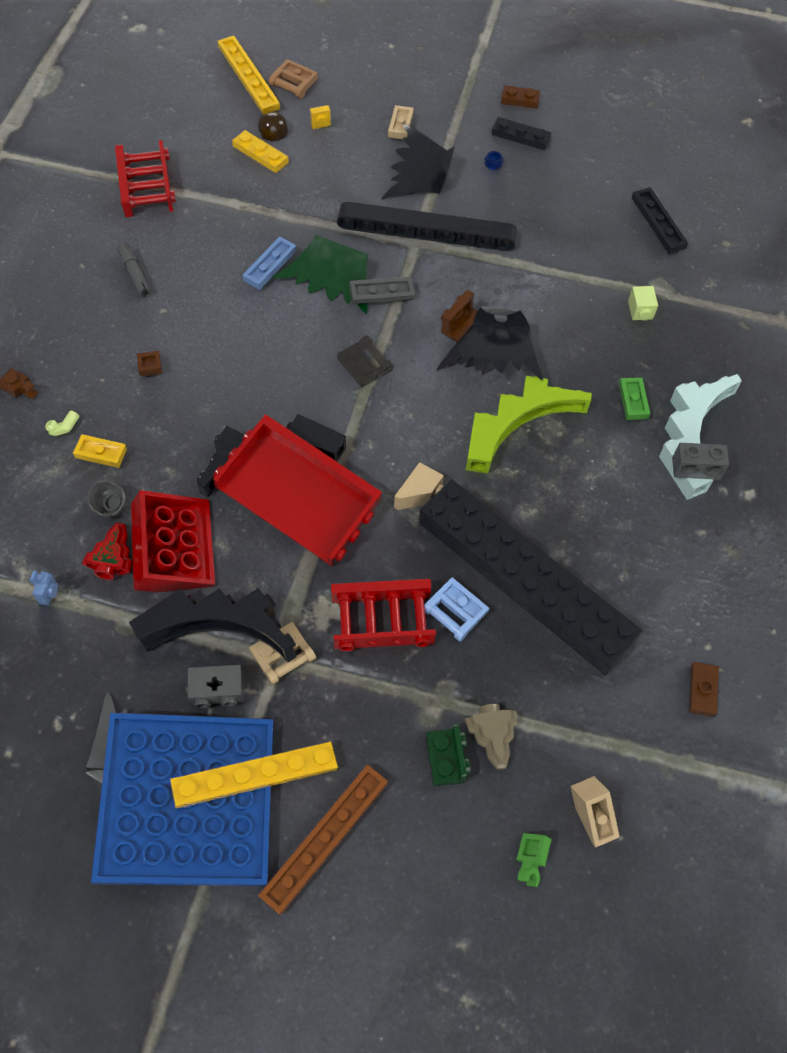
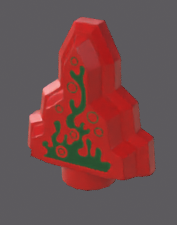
(111, 554)

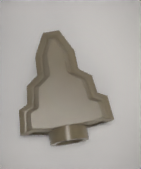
(494, 732)

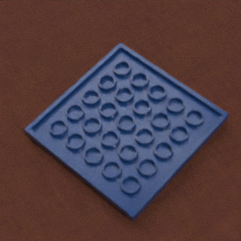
(202, 844)

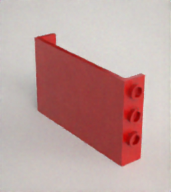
(298, 490)

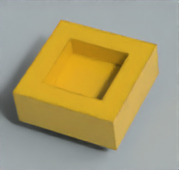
(320, 117)

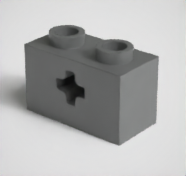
(204, 679)

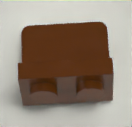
(459, 317)

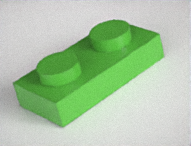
(634, 398)

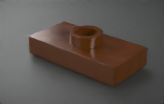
(703, 689)

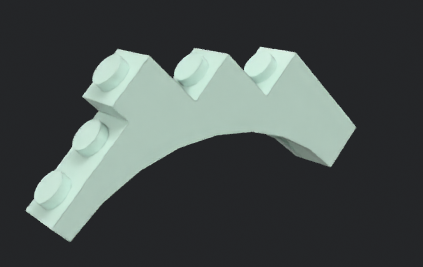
(685, 424)

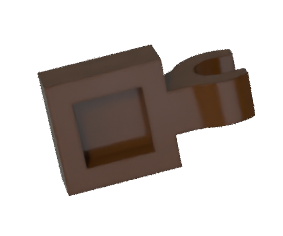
(16, 383)

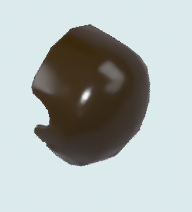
(272, 126)

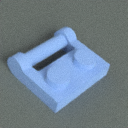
(461, 603)

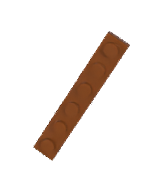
(323, 840)

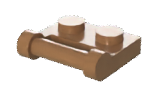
(295, 73)

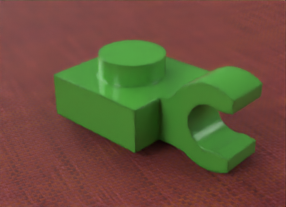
(532, 853)

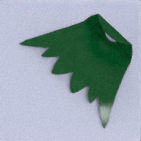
(330, 266)

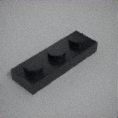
(521, 133)

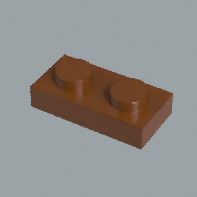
(520, 96)

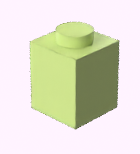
(643, 303)

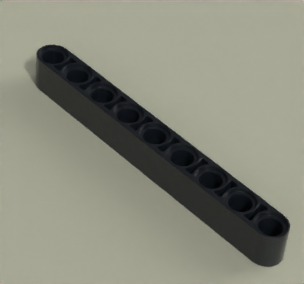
(427, 226)

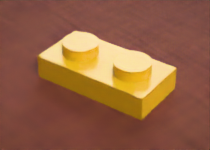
(100, 451)

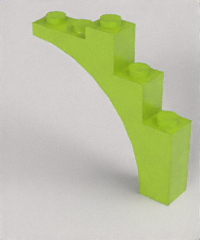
(513, 411)

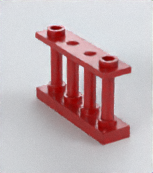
(127, 187)
(393, 592)

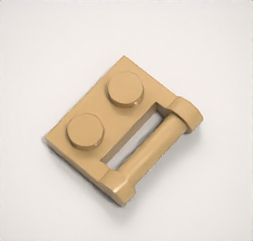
(266, 656)

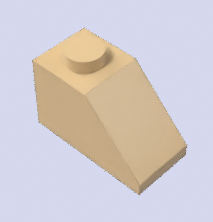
(418, 488)
(595, 810)

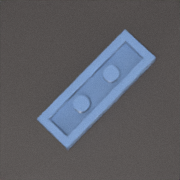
(269, 263)

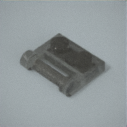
(359, 365)

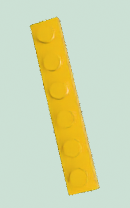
(248, 75)
(253, 775)

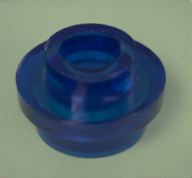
(493, 160)

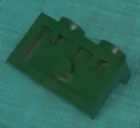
(447, 756)

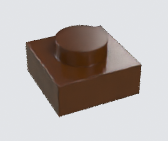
(149, 363)

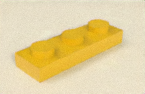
(260, 151)

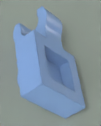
(45, 587)

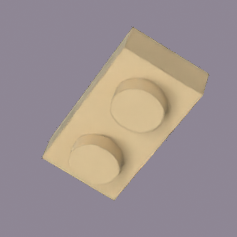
(400, 116)

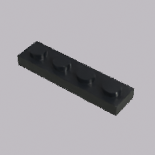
(659, 220)

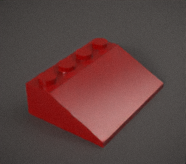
(171, 542)

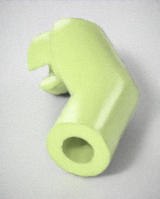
(64, 427)

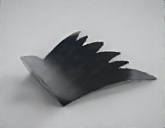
(424, 165)
(496, 341)

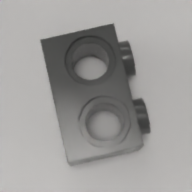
(700, 461)

